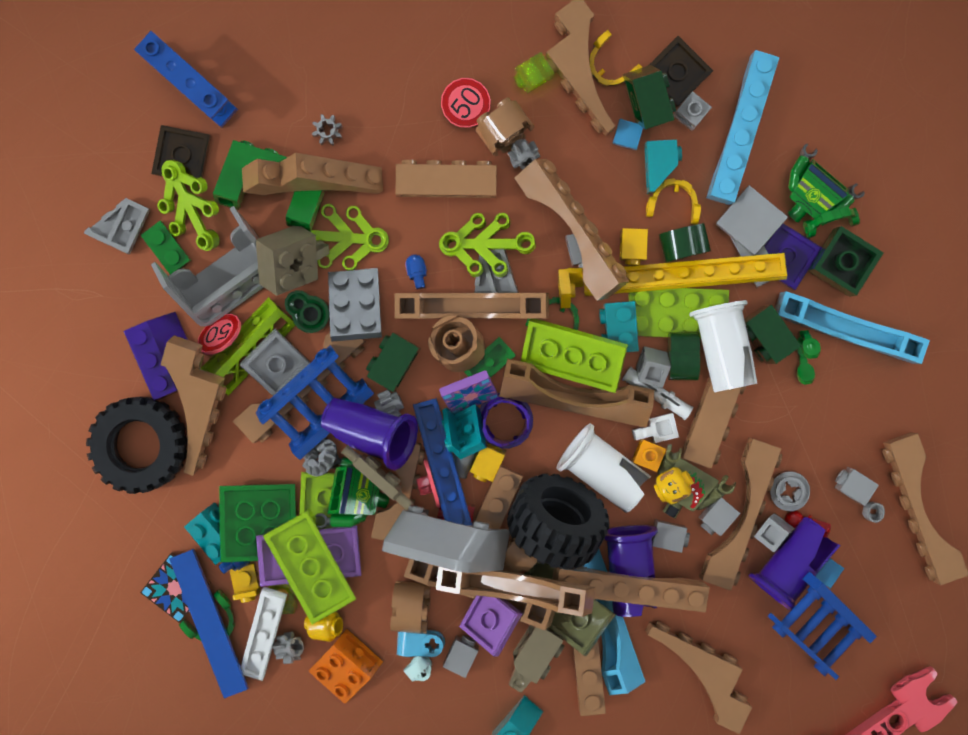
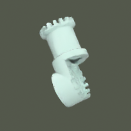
(416, 668)

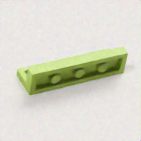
(257, 326)

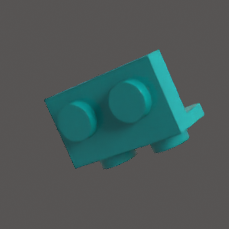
(620, 323)
(464, 431)
(205, 532)

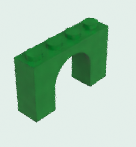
(229, 186)

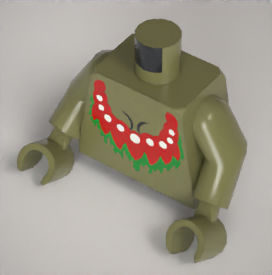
(704, 490)

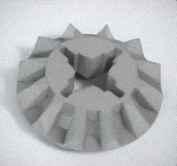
(325, 461)
(800, 495)

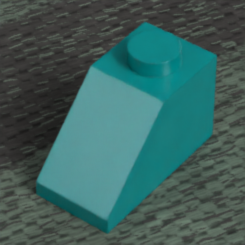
(660, 161)
(520, 719)

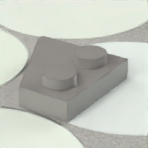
(120, 226)
(492, 284)

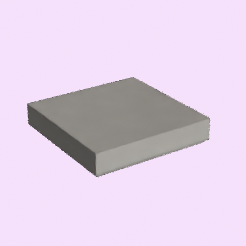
(751, 220)
(274, 362)

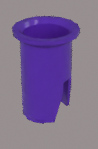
(526, 414)
(372, 431)
(800, 553)
(632, 555)

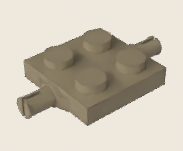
(384, 481)

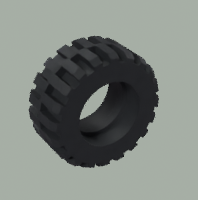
(106, 455)
(558, 521)

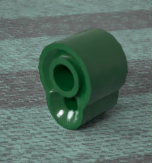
(684, 242)
(308, 311)
(684, 355)

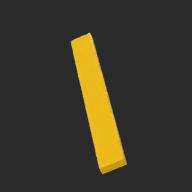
(703, 273)

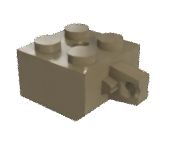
(289, 259)
(533, 656)

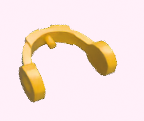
(598, 44)
(696, 208)

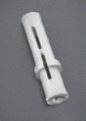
(662, 396)

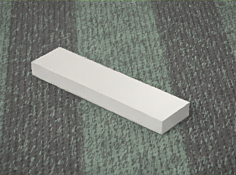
(263, 633)

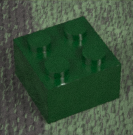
(649, 96)
(845, 261)
(770, 335)
(392, 362)

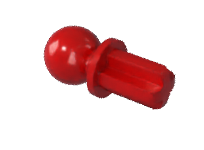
(794, 517)

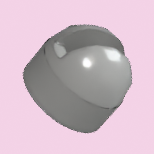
(880, 512)

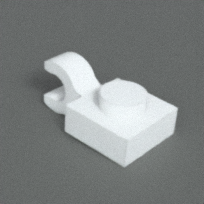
(660, 429)

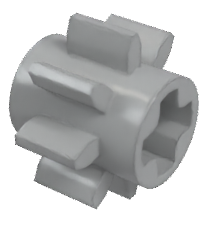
(320, 127)
(523, 153)
(389, 403)
(288, 648)

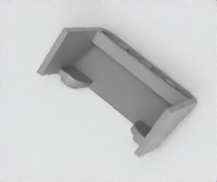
(221, 284)
(447, 543)

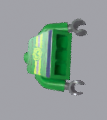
(816, 189)
(351, 496)

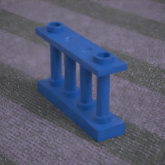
(186, 79)
(306, 440)
(829, 605)

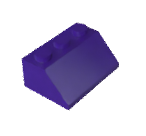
(148, 346)

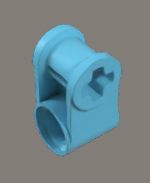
(418, 644)

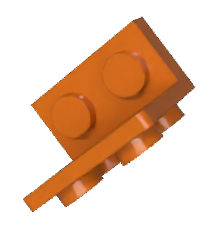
(346, 666)

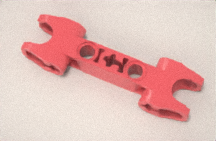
(910, 706)

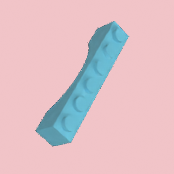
(743, 129)
(851, 329)
(619, 663)

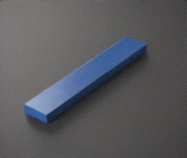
(441, 463)
(209, 623)

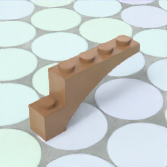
(572, 63)
(310, 173)
(199, 395)
(715, 672)

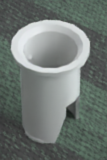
(726, 345)
(604, 469)

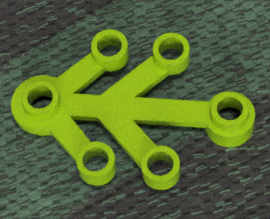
(175, 177)
(347, 237)
(483, 243)

